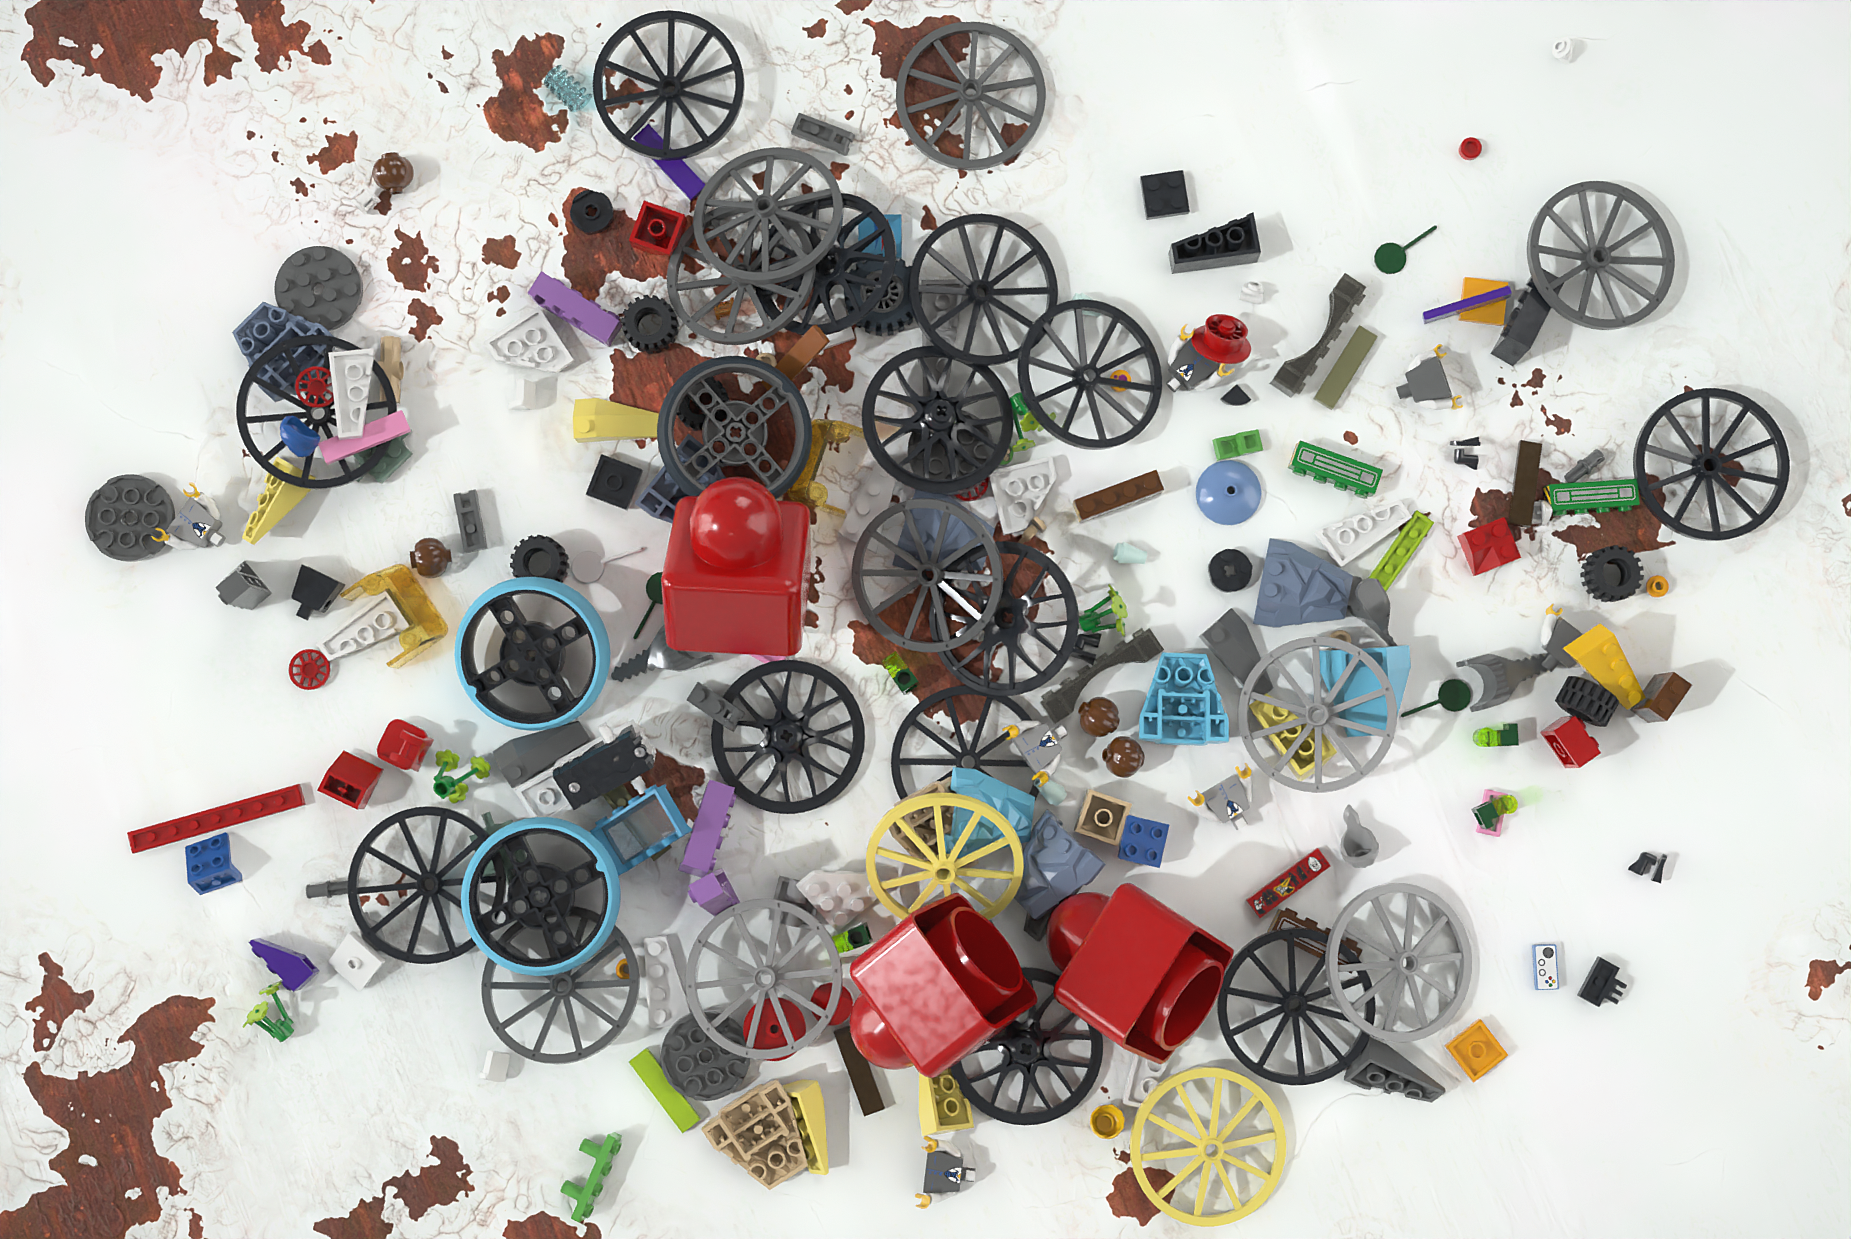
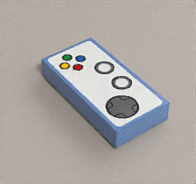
(1545, 967)

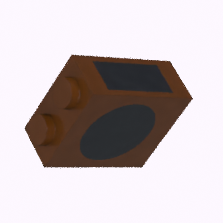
(1662, 697)

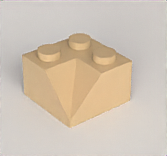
(1102, 817)

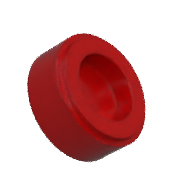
(1470, 148)

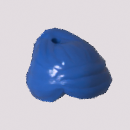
(298, 437)

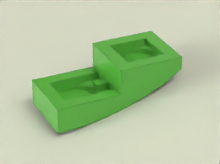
(1237, 445)

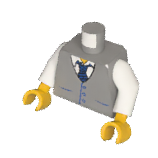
(195, 523)
(1038, 746)
(1227, 799)

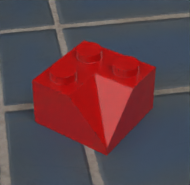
(657, 229)
(1489, 546)
(1571, 742)

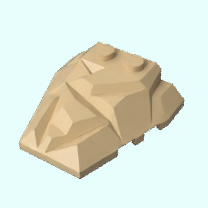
(923, 822)
(760, 1134)

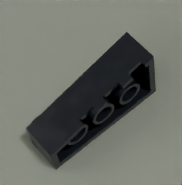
(1218, 247)
(1524, 323)

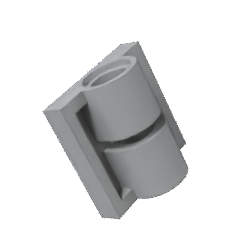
(788, 892)

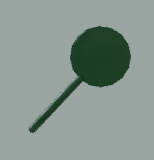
(1391, 257)
(654, 592)
(1452, 695)

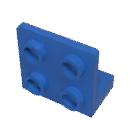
(1143, 841)
(210, 864)

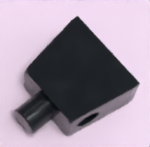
(314, 591)

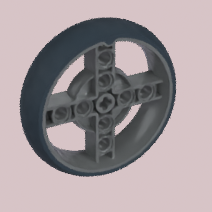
(693, 386)

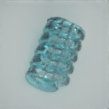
(565, 90)

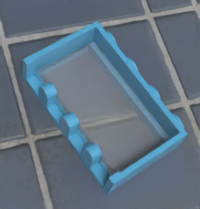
(641, 828)

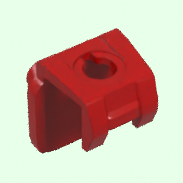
(404, 745)

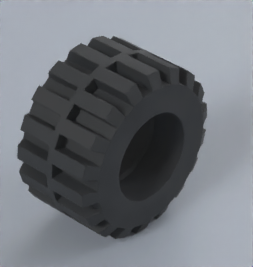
(640, 309)
(696, 421)
(533, 545)
(1628, 568)
(1587, 701)

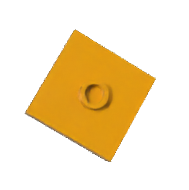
(1489, 314)
(1476, 1050)

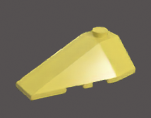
(609, 421)
(274, 502)
(1303, 761)
(942, 1105)
(810, 1119)

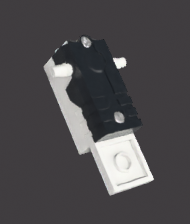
(590, 771)

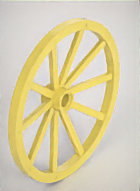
(944, 860)
(1271, 1179)

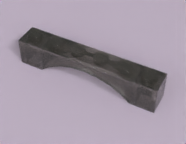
(1341, 300)
(1138, 650)

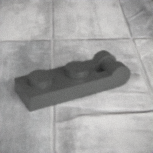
(822, 133)
(470, 522)
(715, 706)

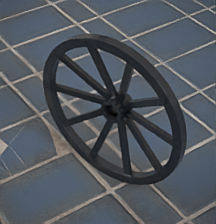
(668, 80)
(983, 283)
(1092, 372)
(243, 421)
(1776, 439)
(946, 694)
(366, 847)
(1300, 1011)

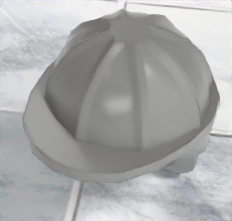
(1358, 842)

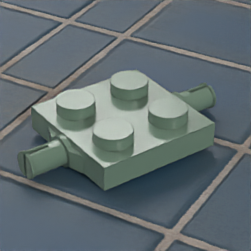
(393, 459)
(491, 828)

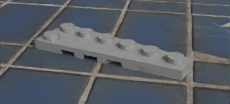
(934, 308)

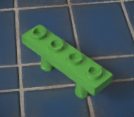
(601, 1168)

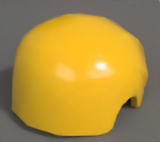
(1107, 1121)

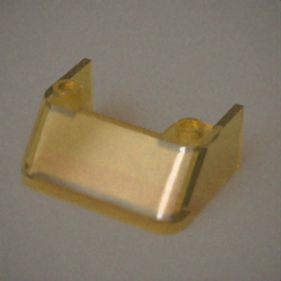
(805, 488)
(414, 604)

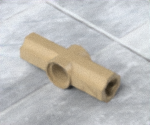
(391, 364)

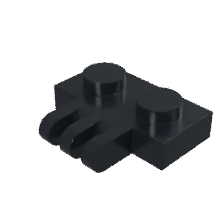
(1601, 983)

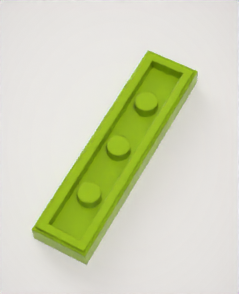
(1401, 549)
(672, 1102)

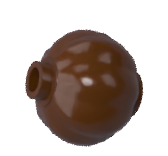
(393, 172)
(430, 557)
(1099, 716)
(1123, 756)

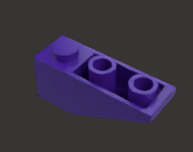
(289, 965)

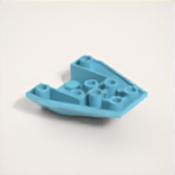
(1373, 713)

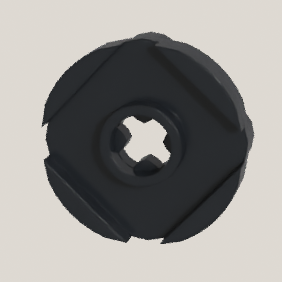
(589, 224)
(1241, 565)

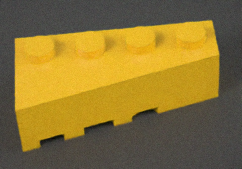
(1606, 663)

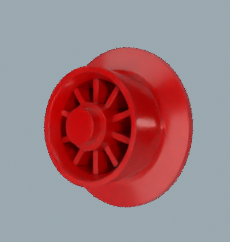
(1222, 339)
(770, 1031)

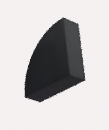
(1235, 397)

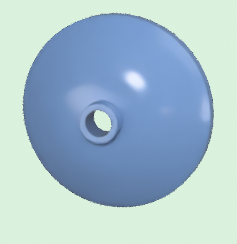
(1218, 503)

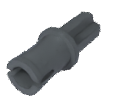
(1584, 466)
(326, 889)

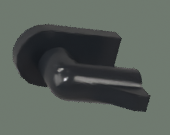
(1469, 460)
(1090, 640)
(1640, 865)

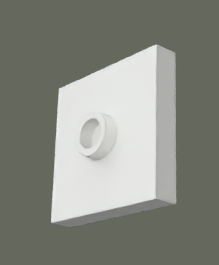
(821, 317)
(356, 961)

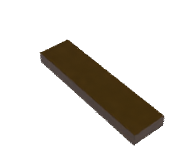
(1524, 484)
(859, 1073)

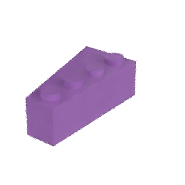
(575, 309)
(707, 829)
(713, 892)

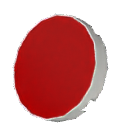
(821, 998)

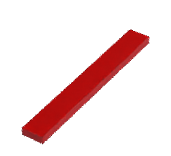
(216, 818)

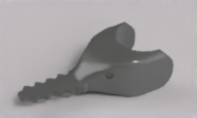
(1371, 605)
(659, 656)
(1501, 676)

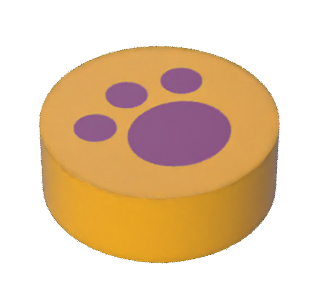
(1120, 375)

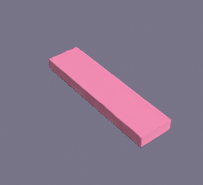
(373, 434)

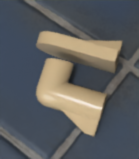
(1032, 530)

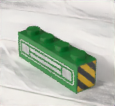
(1335, 469)
(1593, 495)

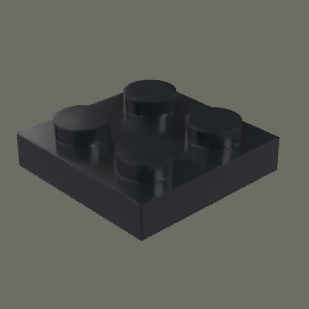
(1164, 194)
(614, 482)

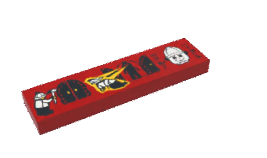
(1288, 882)

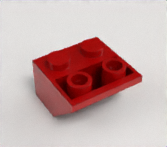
(350, 780)

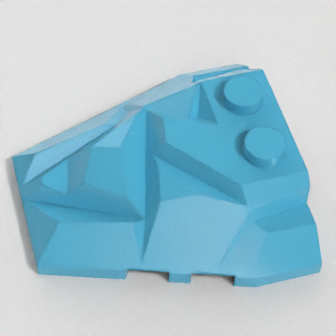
(1183, 703)
(1009, 801)

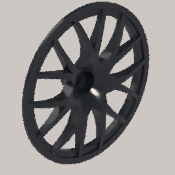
(838, 259)
(935, 427)
(1006, 632)
(799, 744)
(1041, 1039)

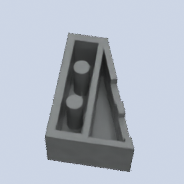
(242, 588)

